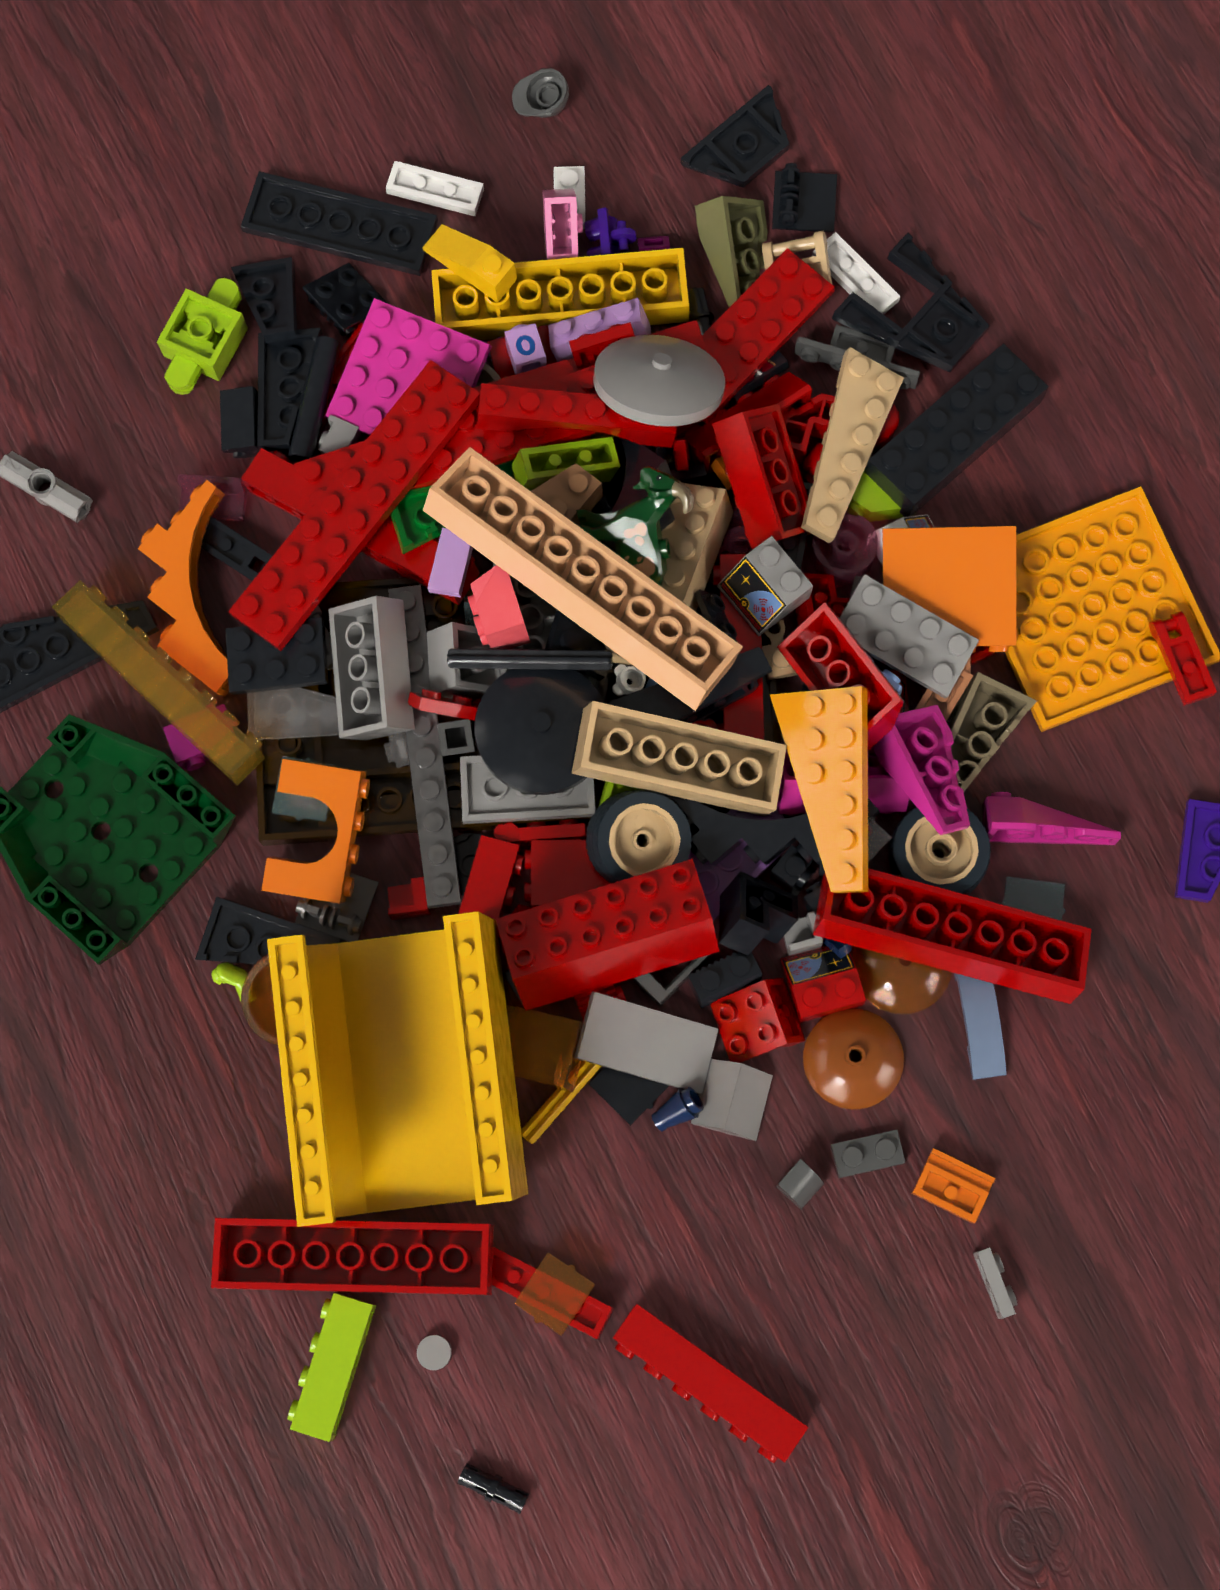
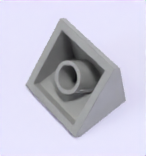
(733, 1099)

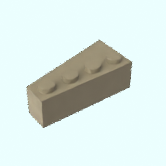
(983, 722)

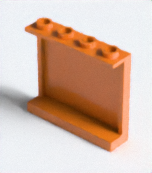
(958, 576)

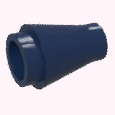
(678, 1109)

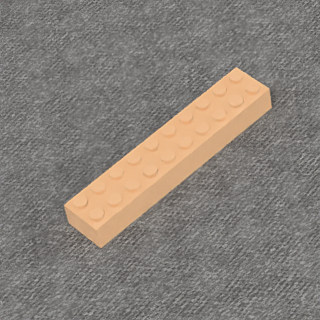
(581, 578)

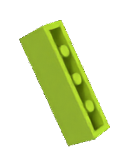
(332, 1367)

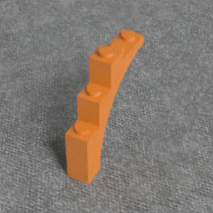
(177, 592)

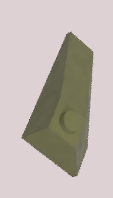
(733, 239)

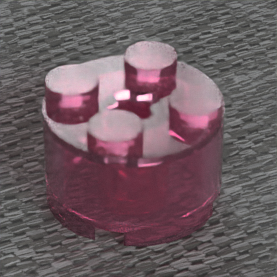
(859, 537)

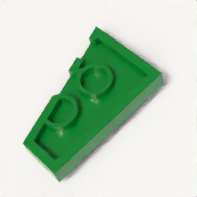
(412, 523)

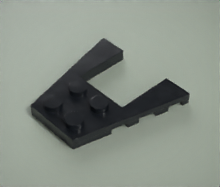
(940, 330)

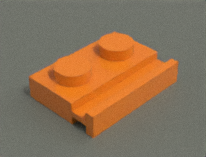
(953, 1186)

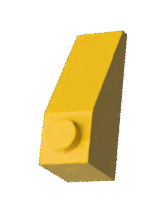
(473, 261)

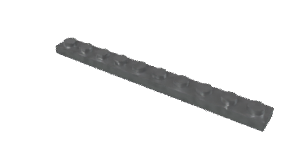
(428, 766)

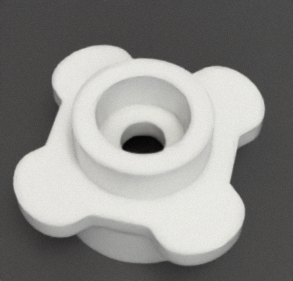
(622, 674)

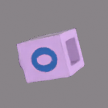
(525, 348)

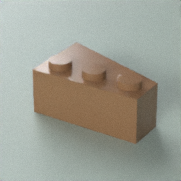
(571, 491)

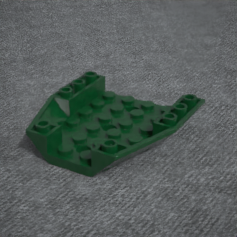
(154, 818)

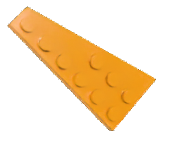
(830, 763)

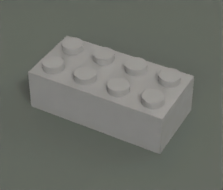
(371, 668)

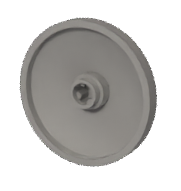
(659, 380)

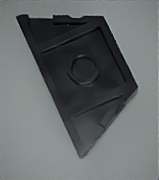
(742, 143)

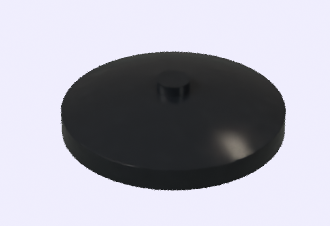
(532, 727)

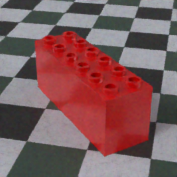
(608, 935)

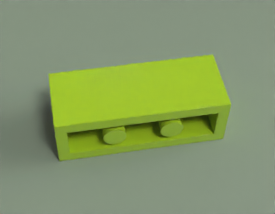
(541, 463)

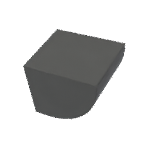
(456, 737)
(800, 1184)

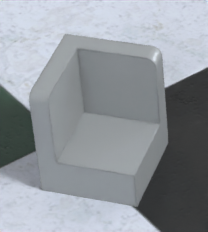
(800, 937)

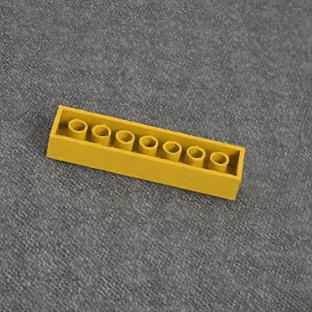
(565, 289)

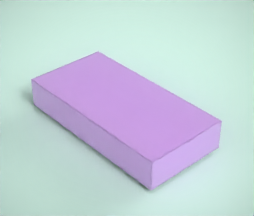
(450, 565)

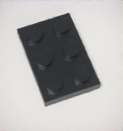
(260, 667)

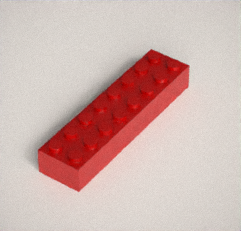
(958, 935)
(353, 1256)

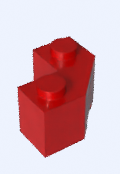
(808, 421)

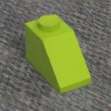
(872, 502)

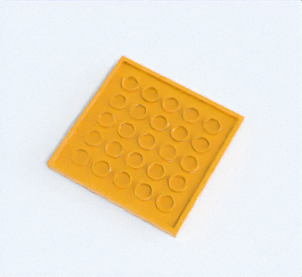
(1087, 608)

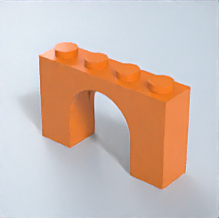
(343, 793)

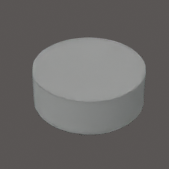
(434, 1352)

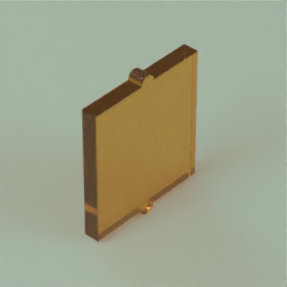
(554, 1294)

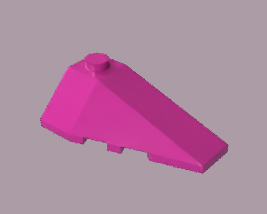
(922, 764)
(1025, 821)

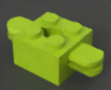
(193, 326)

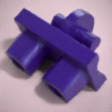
(612, 234)

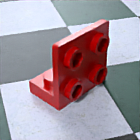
(757, 1020)

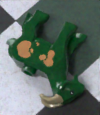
(637, 526)

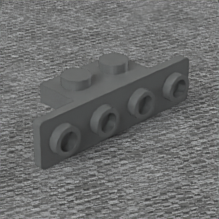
(845, 338)

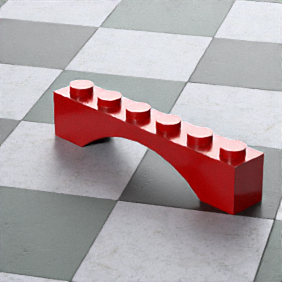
(528, 408)

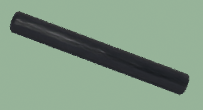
(529, 659)

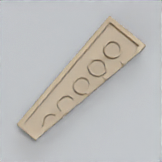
(856, 419)

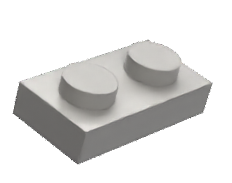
(990, 1268)

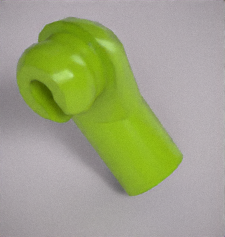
(231, 975)

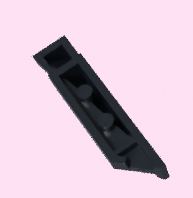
(735, 684)

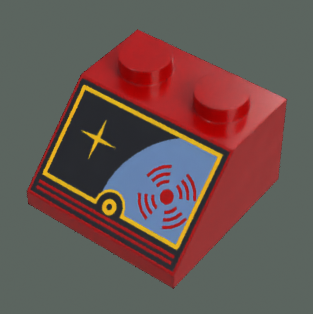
(822, 983)

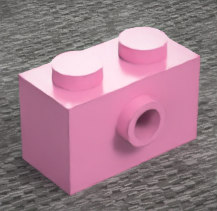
(561, 223)

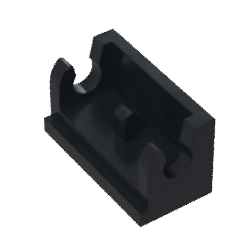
(239, 421)

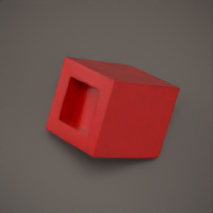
(408, 900)

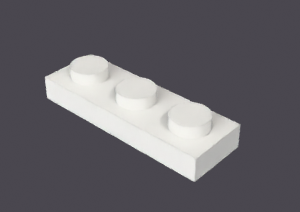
(434, 188)
(858, 276)

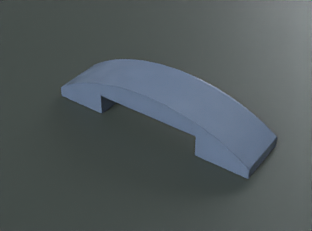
(982, 1027)

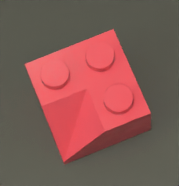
(499, 613)

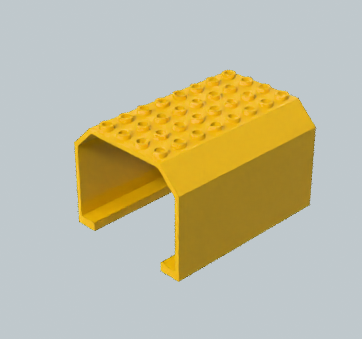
(397, 1071)

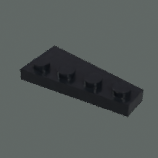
(241, 933)

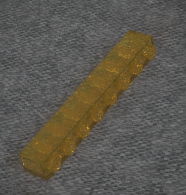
(159, 682)

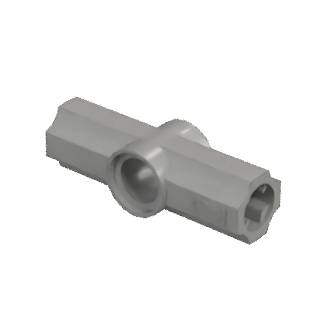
(58, 496)

